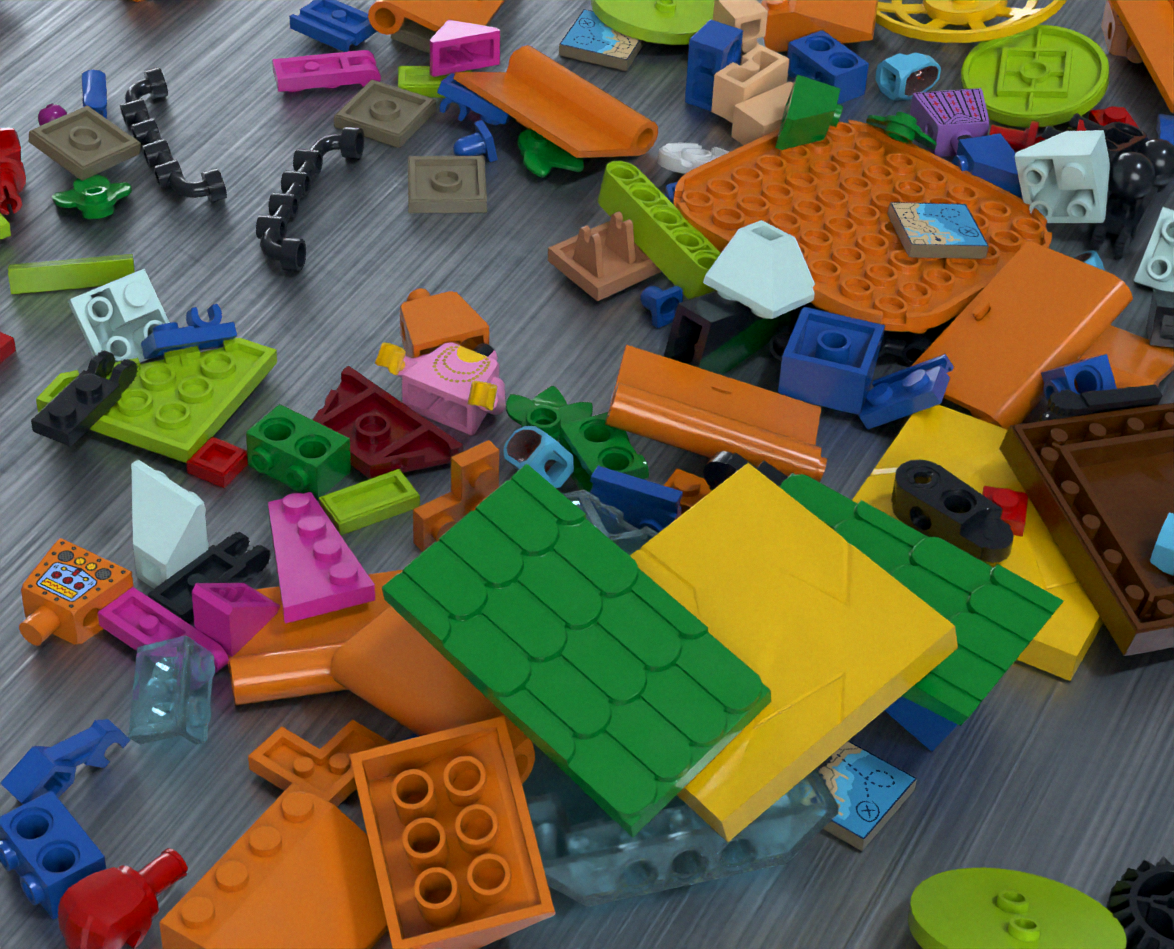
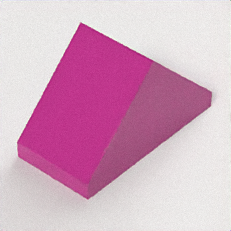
(463, 48)
(231, 613)

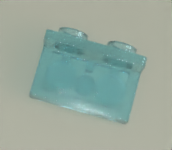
(171, 691)

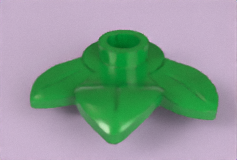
(902, 128)
(543, 154)
(93, 196)
(546, 411)

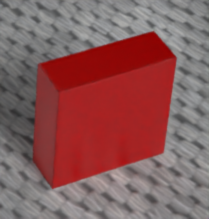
(217, 462)

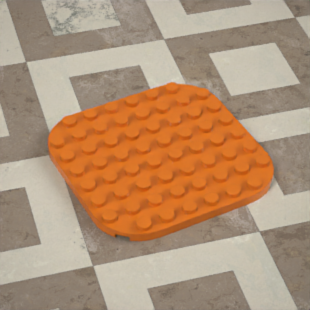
(837, 207)

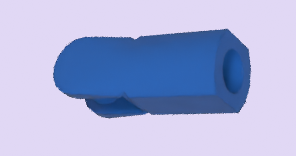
(94, 91)

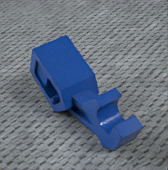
(55, 766)

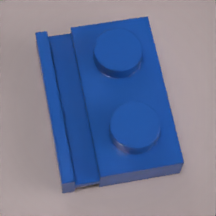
(333, 23)
(906, 392)
(638, 499)

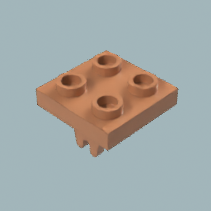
(603, 258)

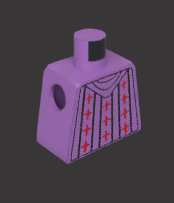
(950, 117)

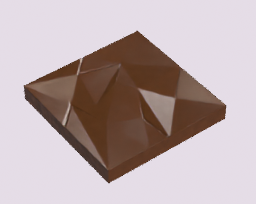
(1104, 497)

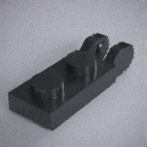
(1123, 220)
(85, 399)
(1071, 404)
(219, 564)

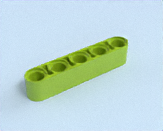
(658, 227)

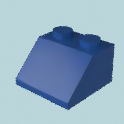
(830, 360)

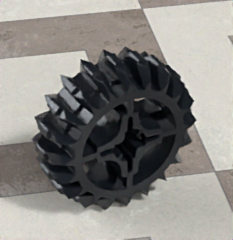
(1145, 905)

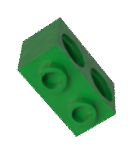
(599, 445)
(298, 451)

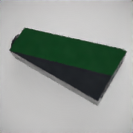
(718, 332)

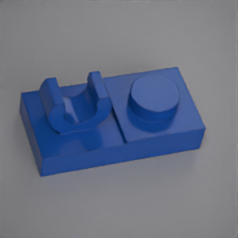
(469, 101)
(198, 333)

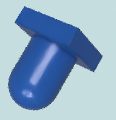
(477, 143)
(661, 303)

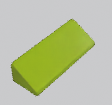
(68, 273)

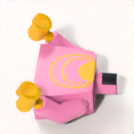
(449, 384)

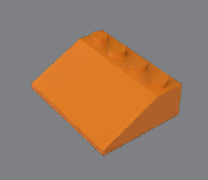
(842, 19)
(452, 838)
(285, 884)

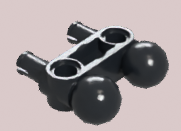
(1133, 159)

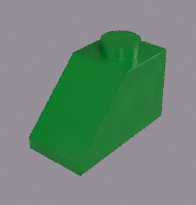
(808, 113)

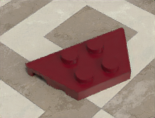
(383, 429)

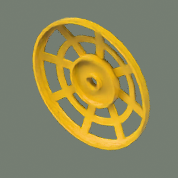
(965, 13)

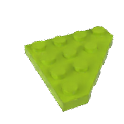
(180, 399)

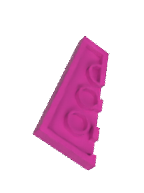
(313, 560)

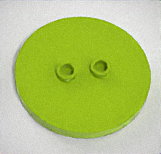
(655, 20)
(1037, 75)
(1008, 912)

